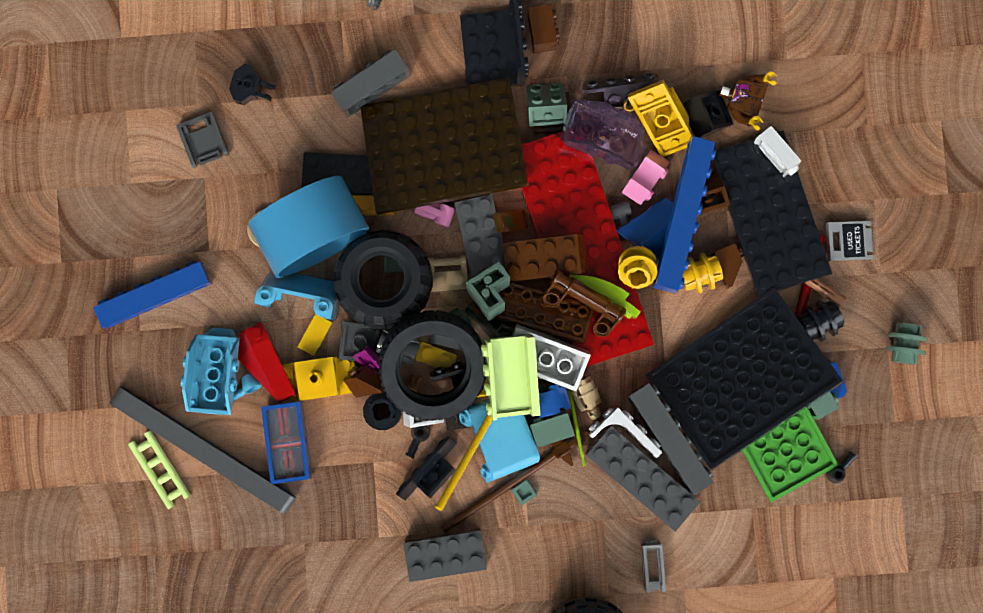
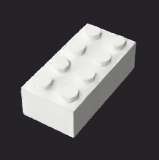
(557, 359)

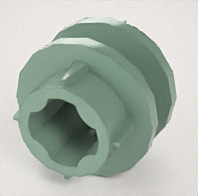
(906, 343)

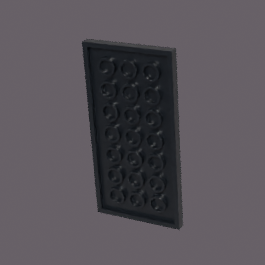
(770, 219)

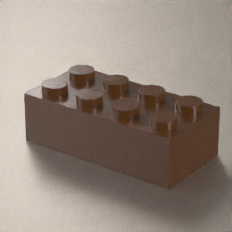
(545, 256)

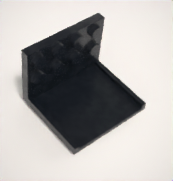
(495, 45)

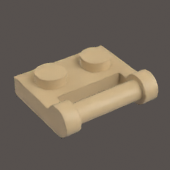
(449, 279)

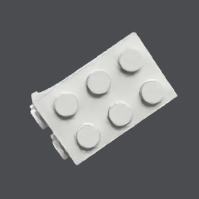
(623, 418)

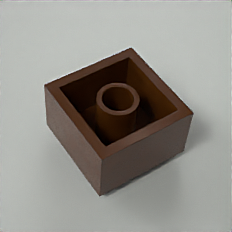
(542, 28)

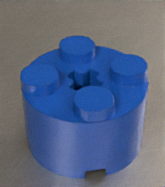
(553, 400)

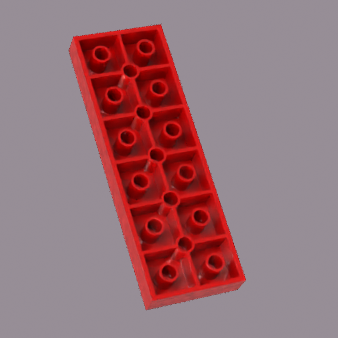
(570, 200)

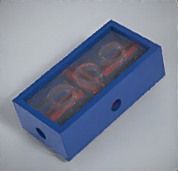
(286, 442)

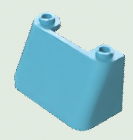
(321, 290)
(506, 444)

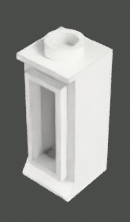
(778, 151)

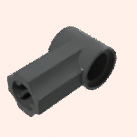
(621, 215)

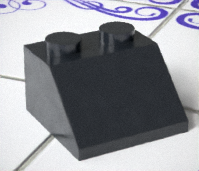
(707, 114)

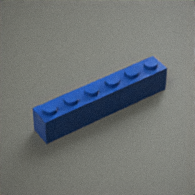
(152, 295)

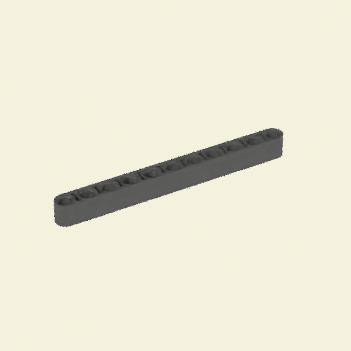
(202, 450)

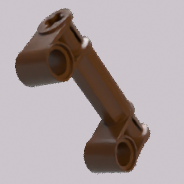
(609, 313)

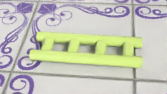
(148, 465)

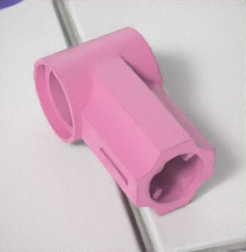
(440, 214)

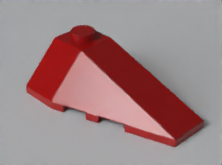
(262, 359)

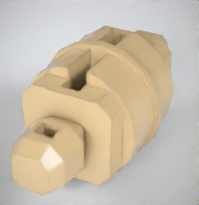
(587, 397)

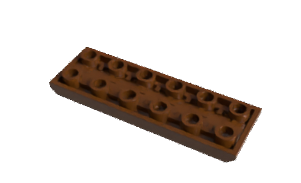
(527, 308)

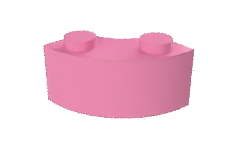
(646, 176)

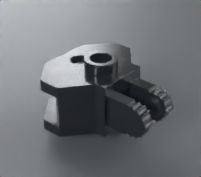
(250, 85)

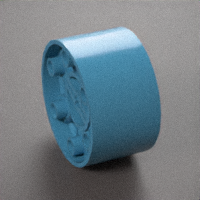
(308, 226)

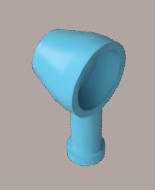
(249, 385)

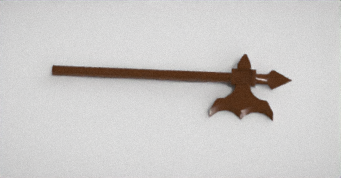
(560, 450)

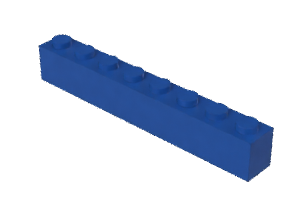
(683, 215)

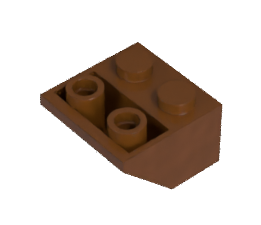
(716, 195)

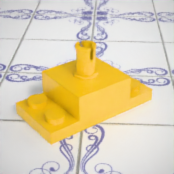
(662, 117)
(318, 378)

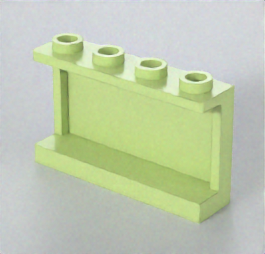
(511, 376)

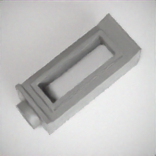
(653, 585)

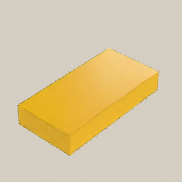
(315, 335)

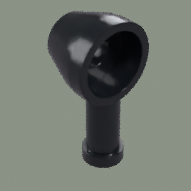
(417, 439)
(842, 467)

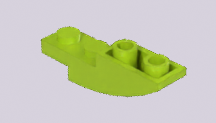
(611, 292)

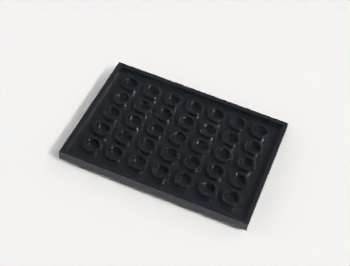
(744, 378)

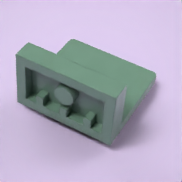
(546, 104)

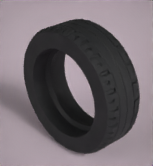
(432, 406)

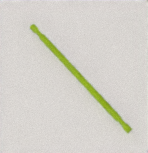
(576, 427)

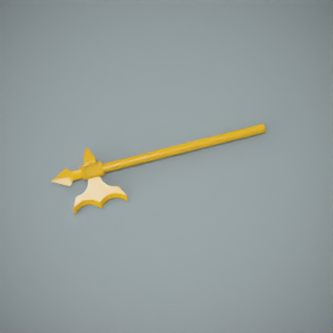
(466, 458)

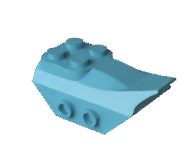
(211, 372)

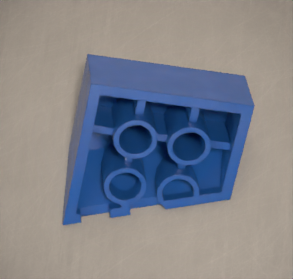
(649, 227)

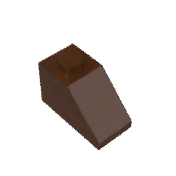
(730, 261)
(363, 381)

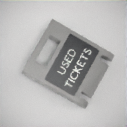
(853, 241)

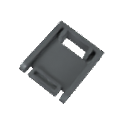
(205, 143)

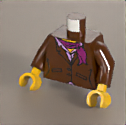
(747, 98)

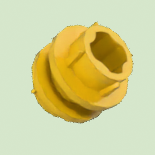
(637, 267)
(702, 272)

